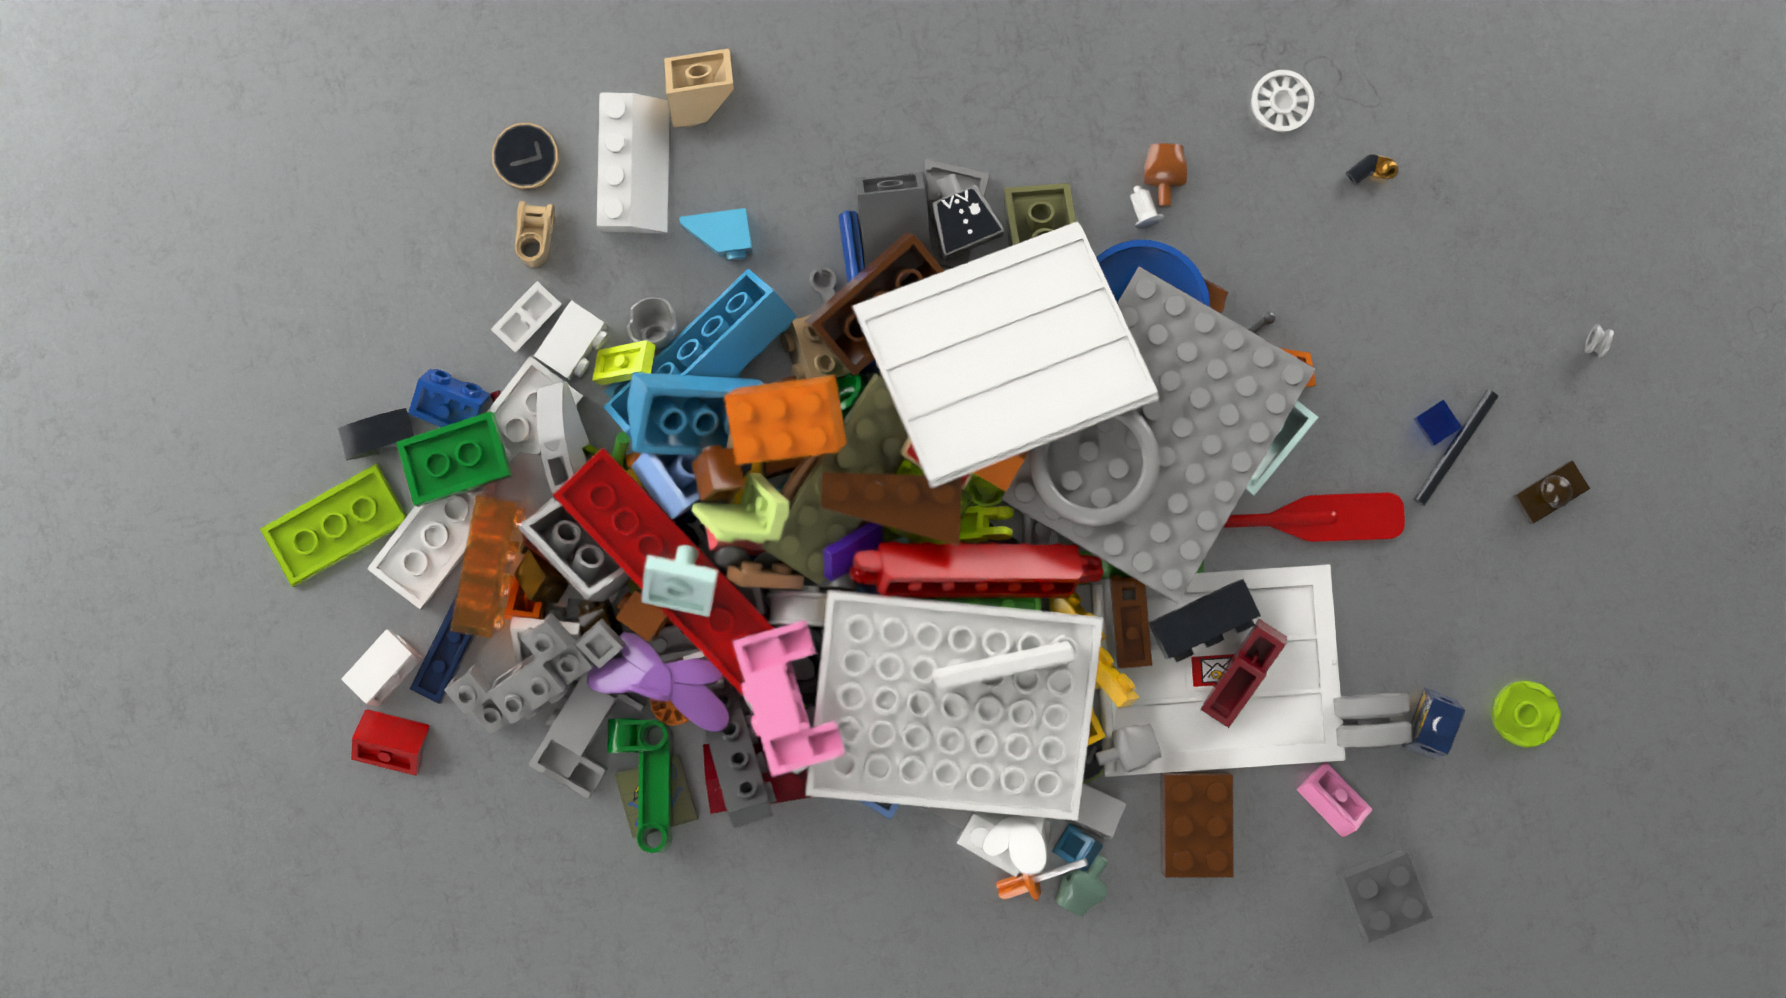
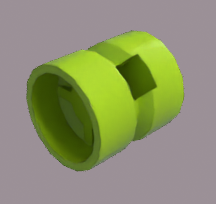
(985, 492)

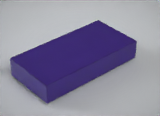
(840, 555)

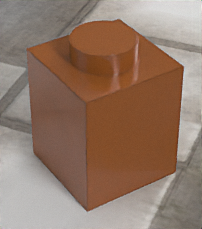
(717, 474)
(642, 618)

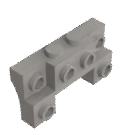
(527, 685)
(572, 733)

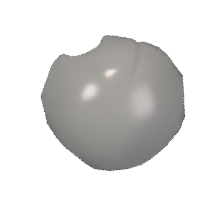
(653, 321)

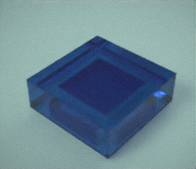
(1437, 422)

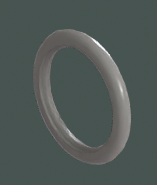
(1113, 513)

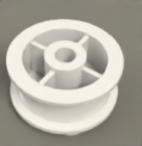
(798, 605)

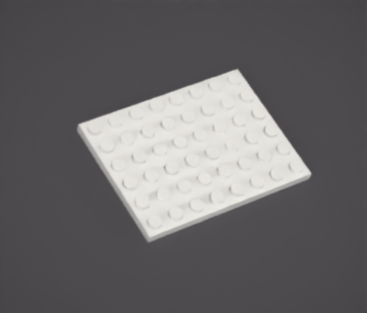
(971, 747)

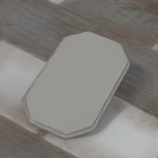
(527, 484)

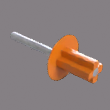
(1030, 883)

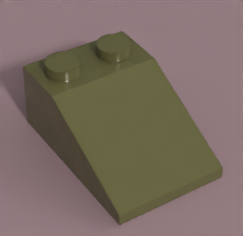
(1037, 210)

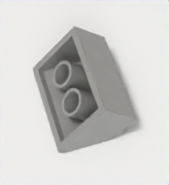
(575, 553)

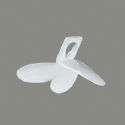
(1025, 838)

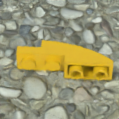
(1116, 685)

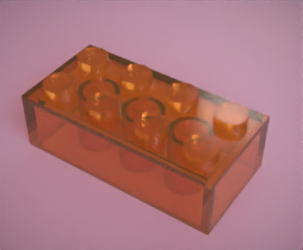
(486, 565)

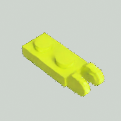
(975, 524)

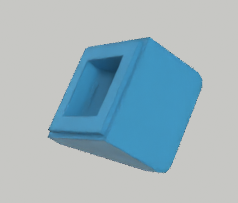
(1077, 845)

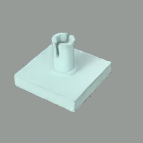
(679, 583)

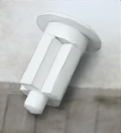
(1144, 208)

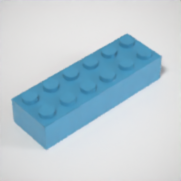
(720, 338)

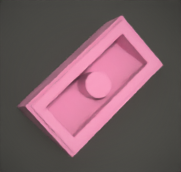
(1334, 800)

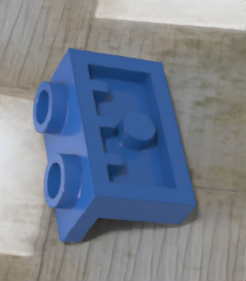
(445, 399)

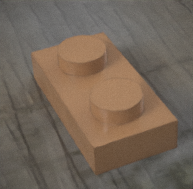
(754, 575)

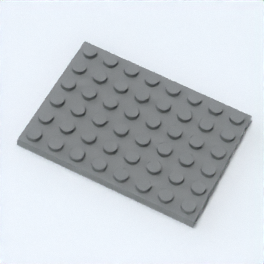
(1213, 424)

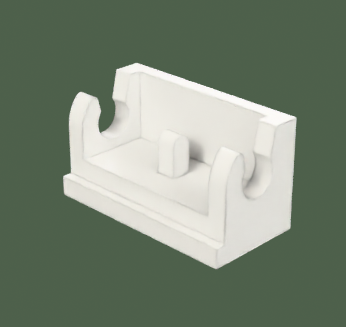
(526, 316)
(382, 668)

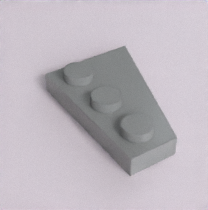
(966, 178)

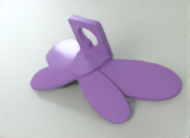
(677, 681)

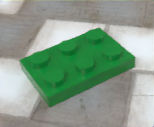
(454, 459)

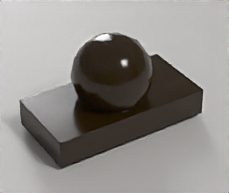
(1551, 492)

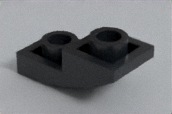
(374, 433)

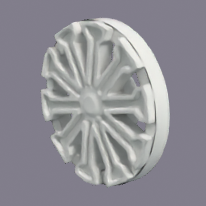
(1282, 101)

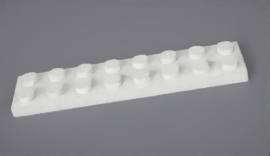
(437, 533)

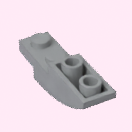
(559, 433)

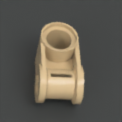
(534, 226)

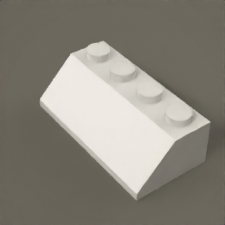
(633, 163)

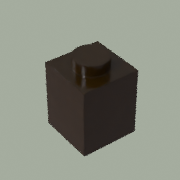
(540, 579)

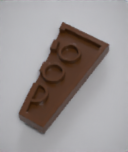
(897, 502)

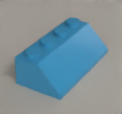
(680, 412)

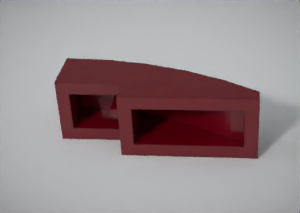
(1244, 673)

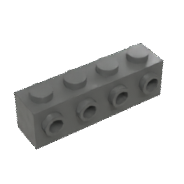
(738, 765)

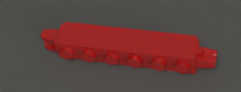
(975, 570)

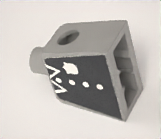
(963, 218)

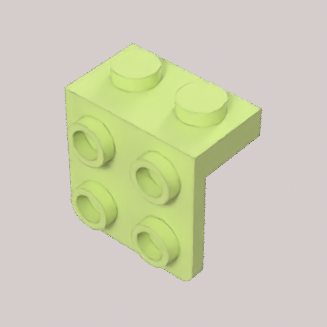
(756, 518)

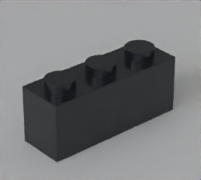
(1205, 620)

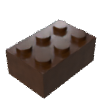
(1196, 824)

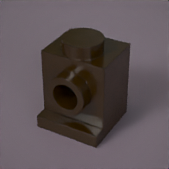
(594, 611)

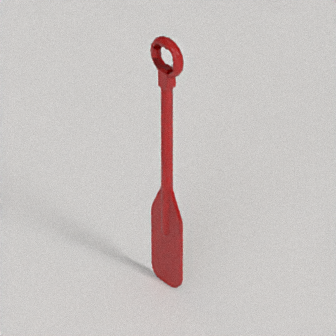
(1333, 517)

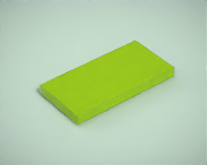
(334, 525)

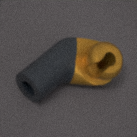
(1374, 166)

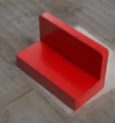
(389, 742)

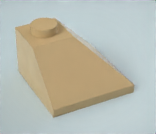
(697, 85)

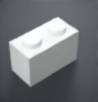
(572, 341)

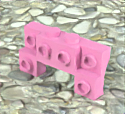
(778, 702)

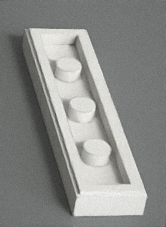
(1003, 665)

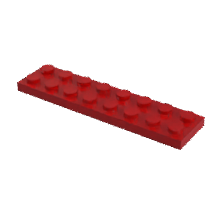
(635, 526)

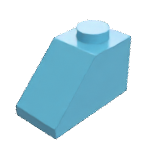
(722, 232)

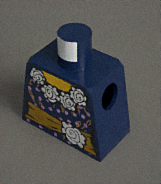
(1435, 724)

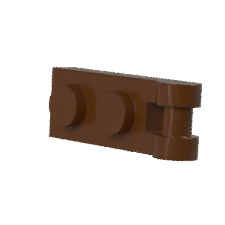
(1130, 623)

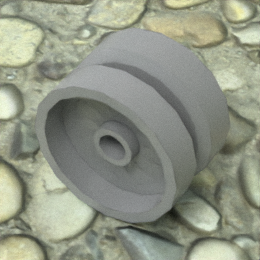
(1373, 720)

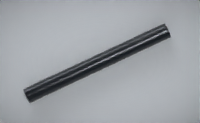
(1455, 447)

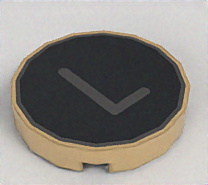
(525, 156)

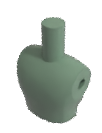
(1082, 889)

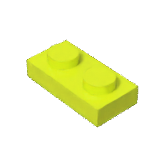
(620, 362)

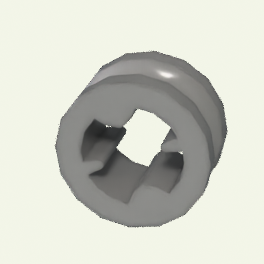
(1599, 341)

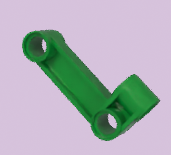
(654, 775)

